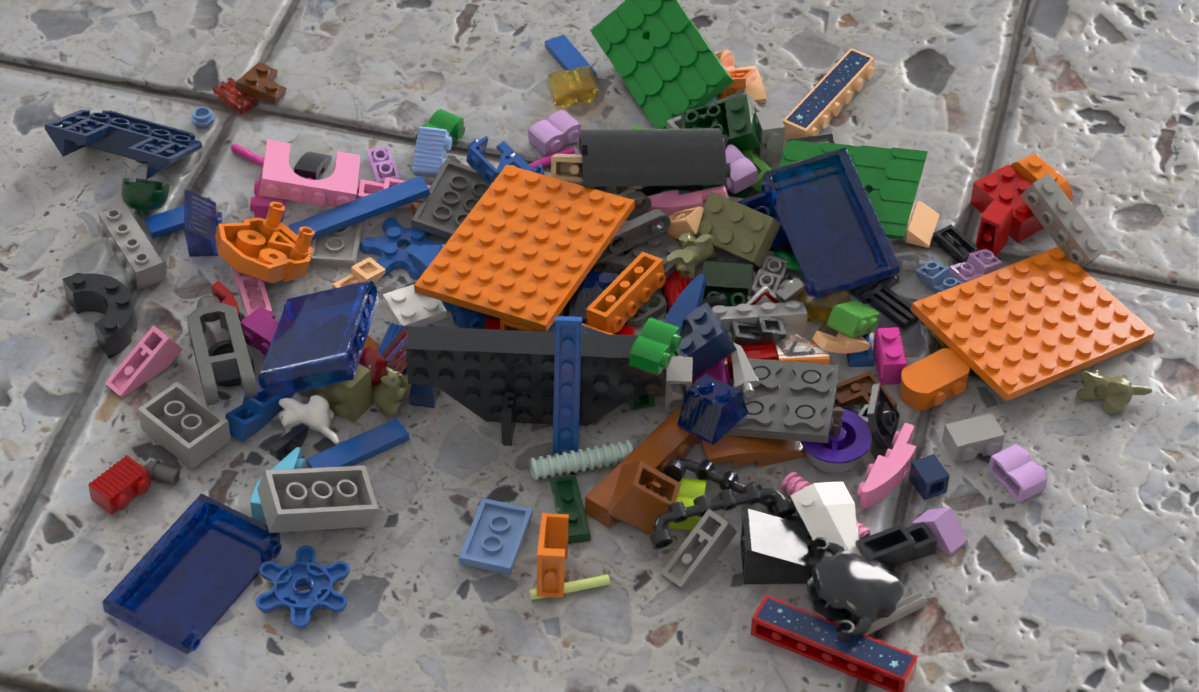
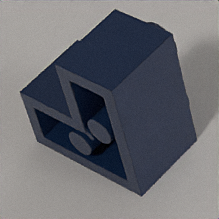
(708, 340)

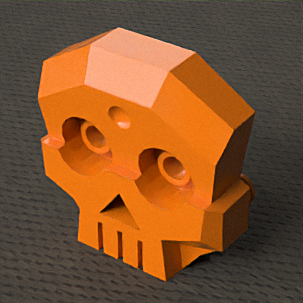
(266, 247)

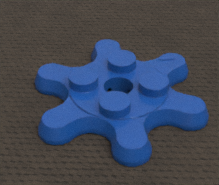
(388, 247)
(300, 573)

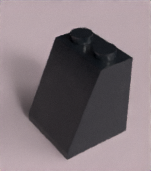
(774, 550)

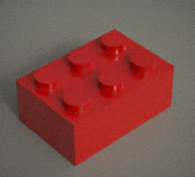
(1006, 187)

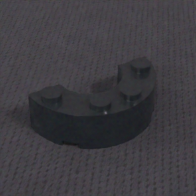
(109, 297)

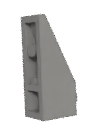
(699, 549)

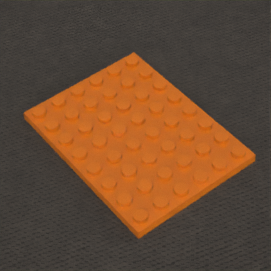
(525, 247)
(1031, 323)

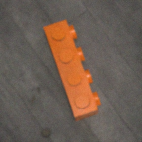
(626, 294)

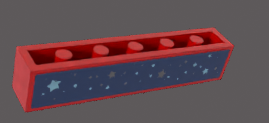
(819, 641)

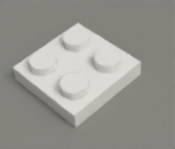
(413, 308)

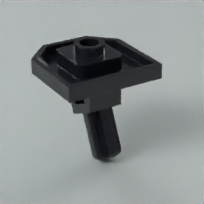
(879, 415)

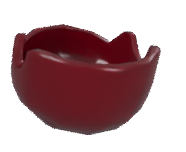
(375, 363)

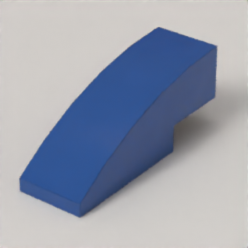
(686, 303)
(254, 414)

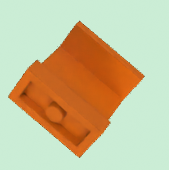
(552, 555)

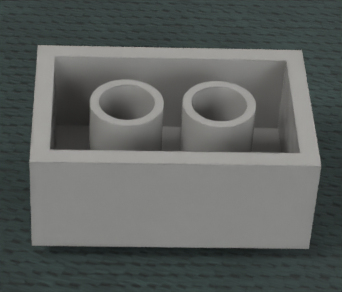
(184, 425)

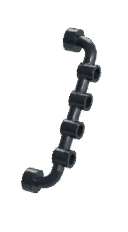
(705, 471)
(727, 501)

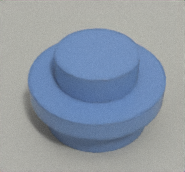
(202, 117)

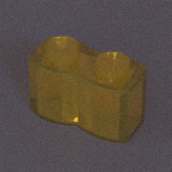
(572, 86)
(821, 308)

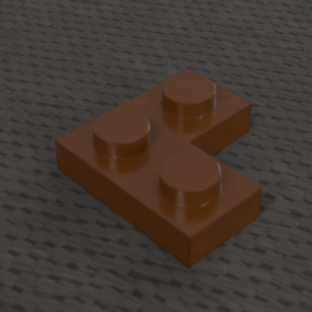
(260, 84)
(857, 390)

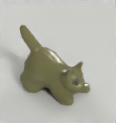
(692, 253)
(1113, 391)
(390, 392)

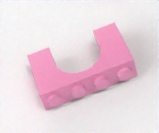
(282, 183)

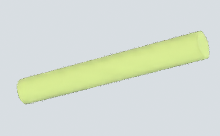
(578, 585)

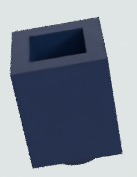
(929, 476)

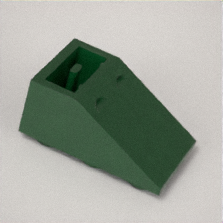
(732, 116)

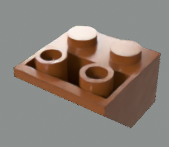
(642, 495)

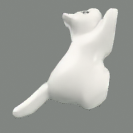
(313, 414)

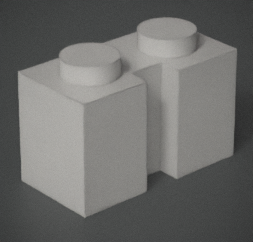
(770, 135)
(677, 382)
(973, 436)

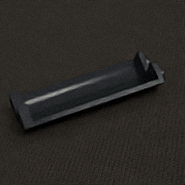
(653, 157)

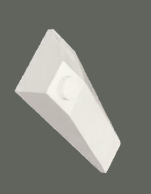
(829, 514)

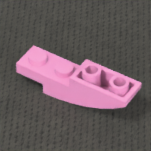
(673, 202)
(888, 471)

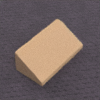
(684, 222)
(922, 225)

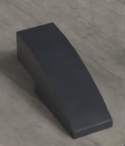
(898, 544)

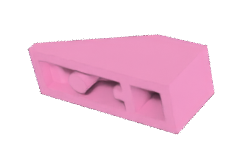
(144, 362)

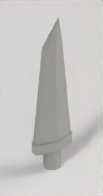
(743, 373)

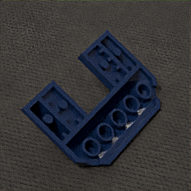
(123, 136)

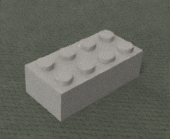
(317, 498)

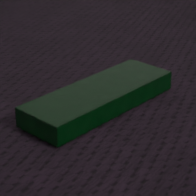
(569, 501)

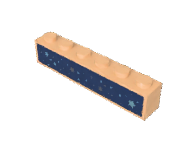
(829, 95)

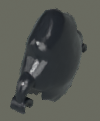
(851, 589)

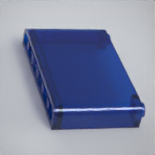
(830, 224)
(319, 339)
(193, 574)

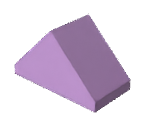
(945, 528)

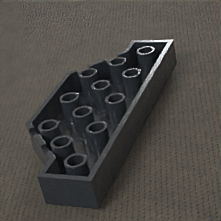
(486, 363)

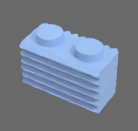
(430, 151)

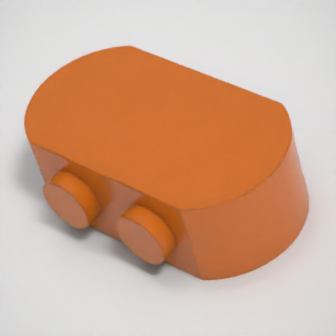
(1034, 168)
(933, 380)

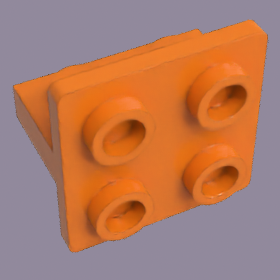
(742, 77)

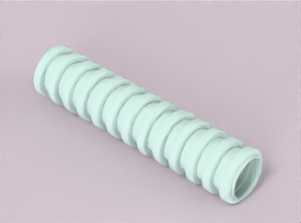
(579, 460)

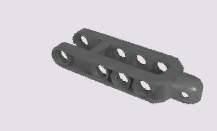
(639, 229)
(223, 366)

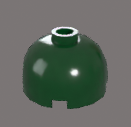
(144, 195)

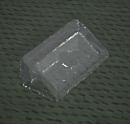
(795, 343)

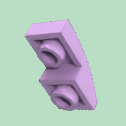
(382, 164)
(977, 265)

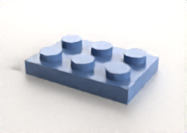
(496, 536)

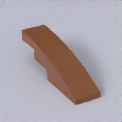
(745, 450)

